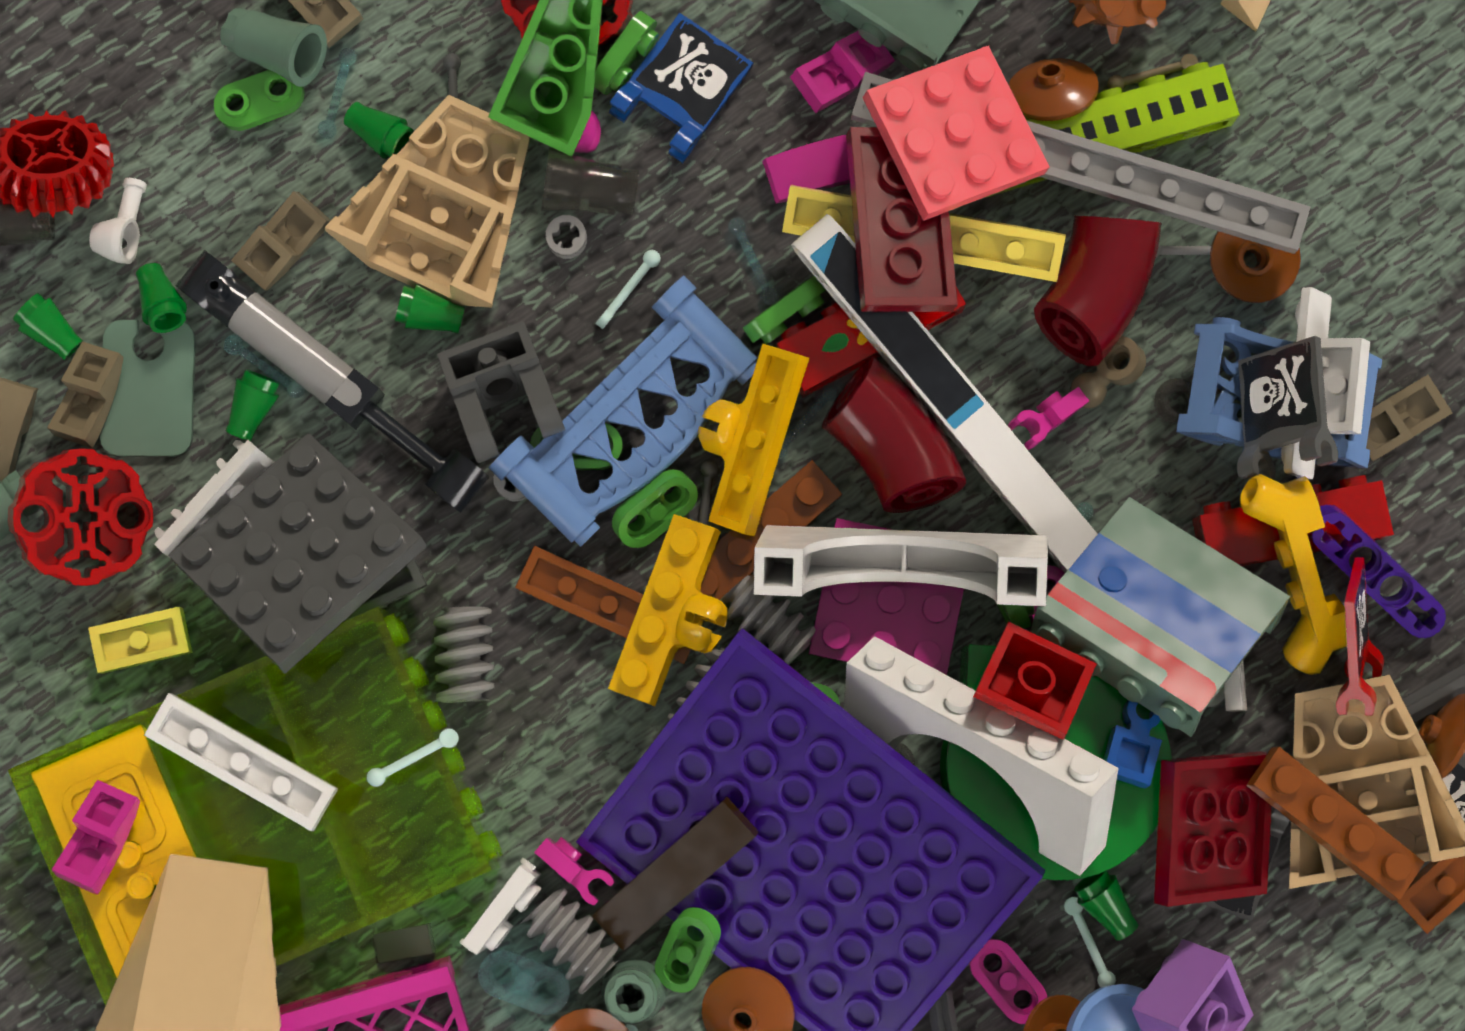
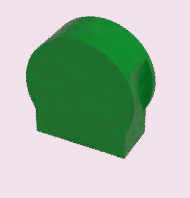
(996, 803)

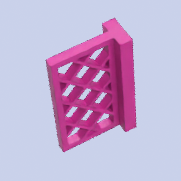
(377, 995)

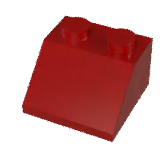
(1035, 680)

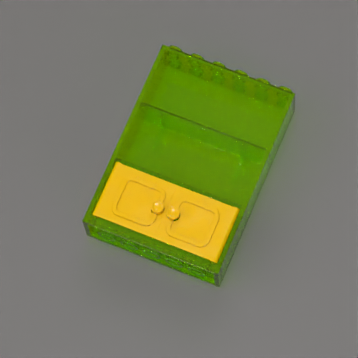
(335, 714)

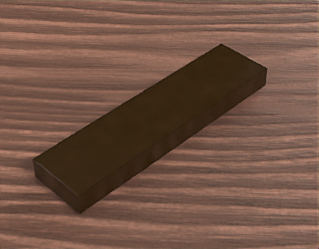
(675, 873)

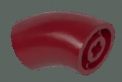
(1098, 285)
(894, 440)

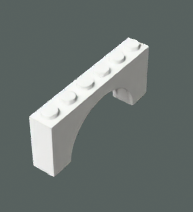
(807, 558)
(1057, 781)

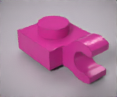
(1051, 414)
(563, 859)

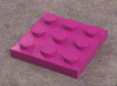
(903, 614)

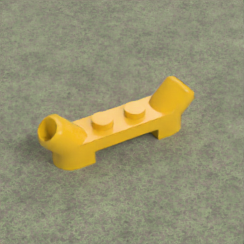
(1294, 513)

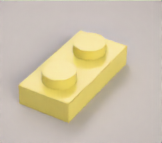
(140, 640)

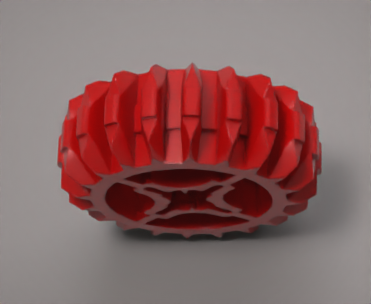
(53, 163)

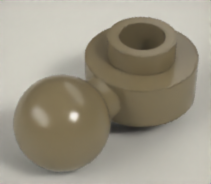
(1095, 384)

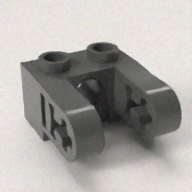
(493, 373)

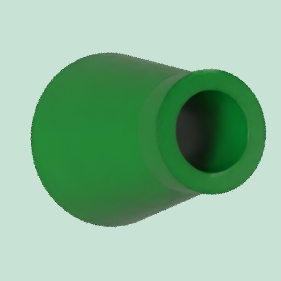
(378, 129)
(160, 302)
(428, 311)
(46, 325)
(251, 403)
(1107, 904)

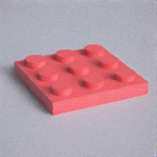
(955, 132)

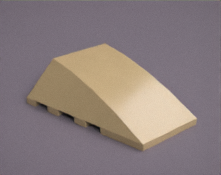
(441, 206)
(1378, 769)
(200, 954)

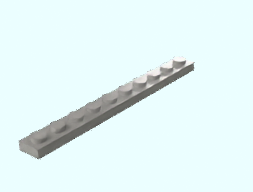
(1155, 185)

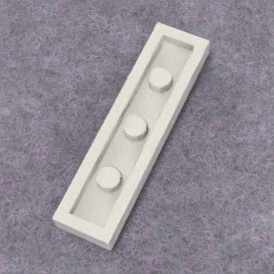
(241, 762)

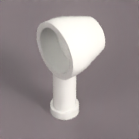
(108, 235)

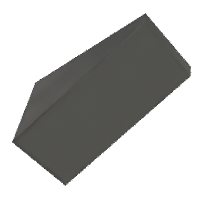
(404, 943)

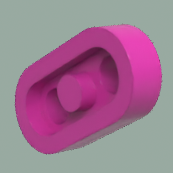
(1007, 980)

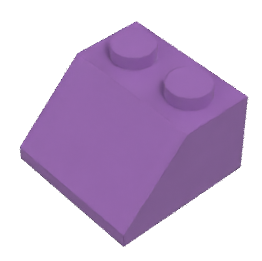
(1193, 993)

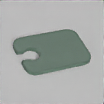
(153, 397)

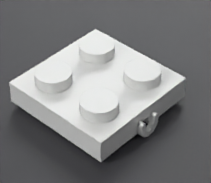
(493, 924)

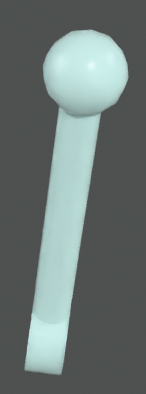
(650, 260)
(447, 738)
(1072, 908)

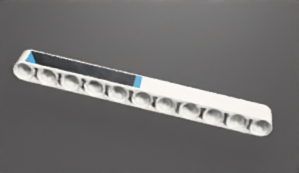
(950, 399)

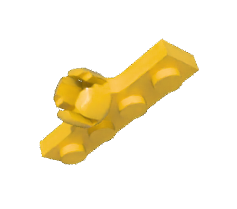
(752, 437)
(670, 612)

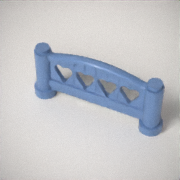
(548, 471)

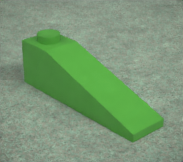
(553, 74)

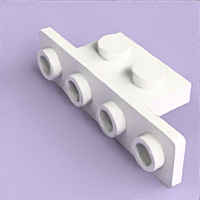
(1343, 371)

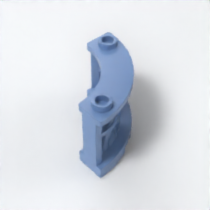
(1217, 419)

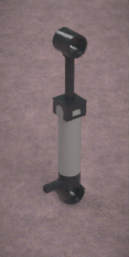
(320, 372)

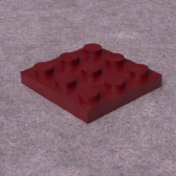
(1211, 830)

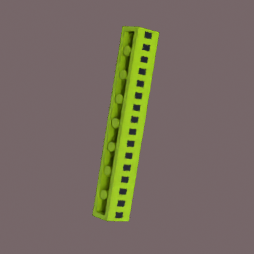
(1155, 112)

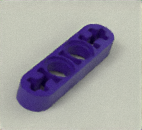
(1376, 571)

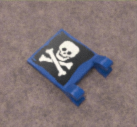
(685, 80)

